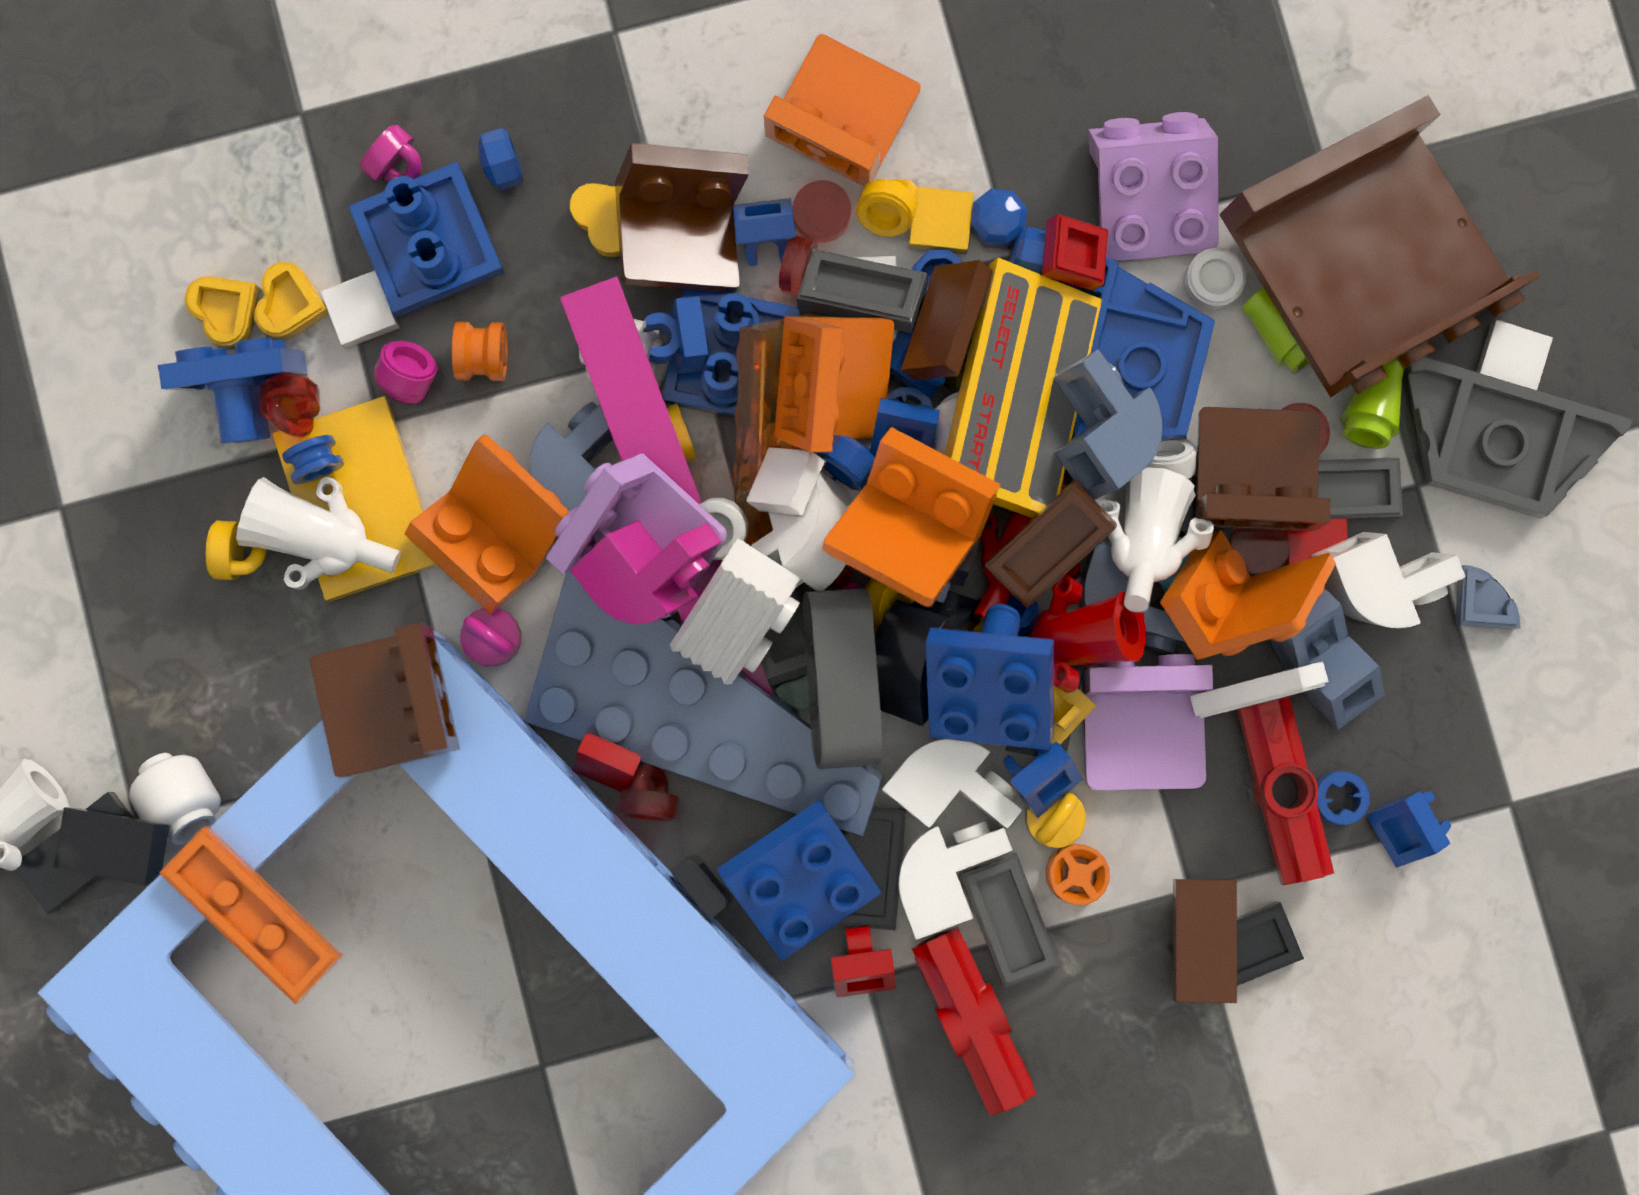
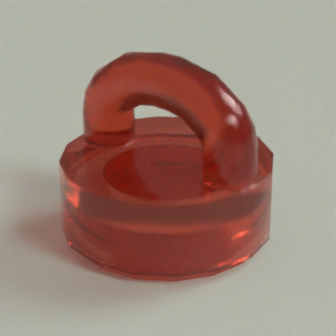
(290, 403)
(645, 804)

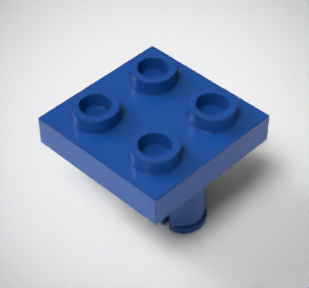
(426, 238)
(234, 381)
(716, 385)
(991, 684)
(799, 880)

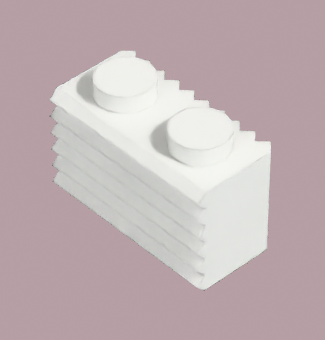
(736, 612)

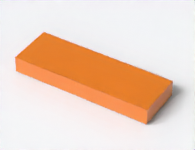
(251, 914)

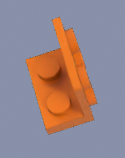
(842, 110)
(831, 379)
(913, 518)
(490, 526)
(1227, 610)

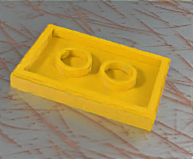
(374, 485)

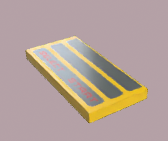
(1008, 403)

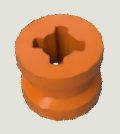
(479, 351)
(1091, 876)

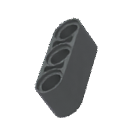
(842, 678)

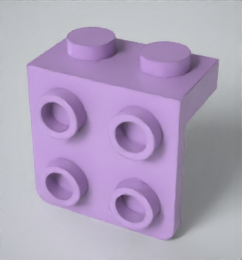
(1157, 186)
(622, 496)
(1145, 725)

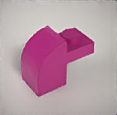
(637, 578)

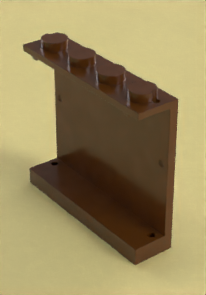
(1370, 252)

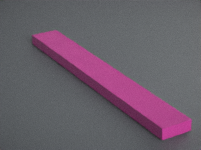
(633, 398)

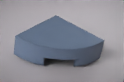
(1484, 602)

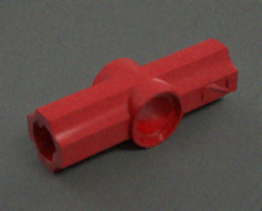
(1293, 831)
(974, 1021)

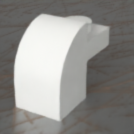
(799, 539)
(1379, 590)
(941, 770)
(929, 877)

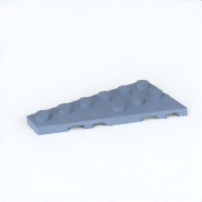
(654, 702)

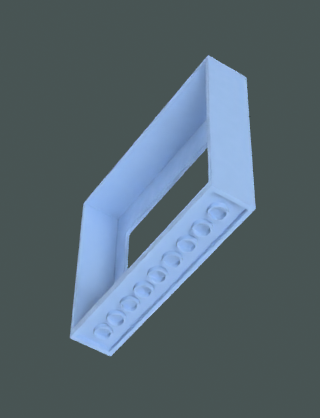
(566, 858)

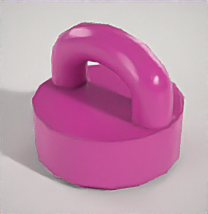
(387, 152)
(405, 371)
(490, 638)

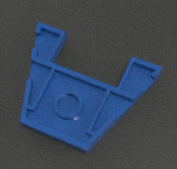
(1152, 344)

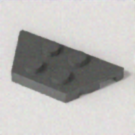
(1504, 438)

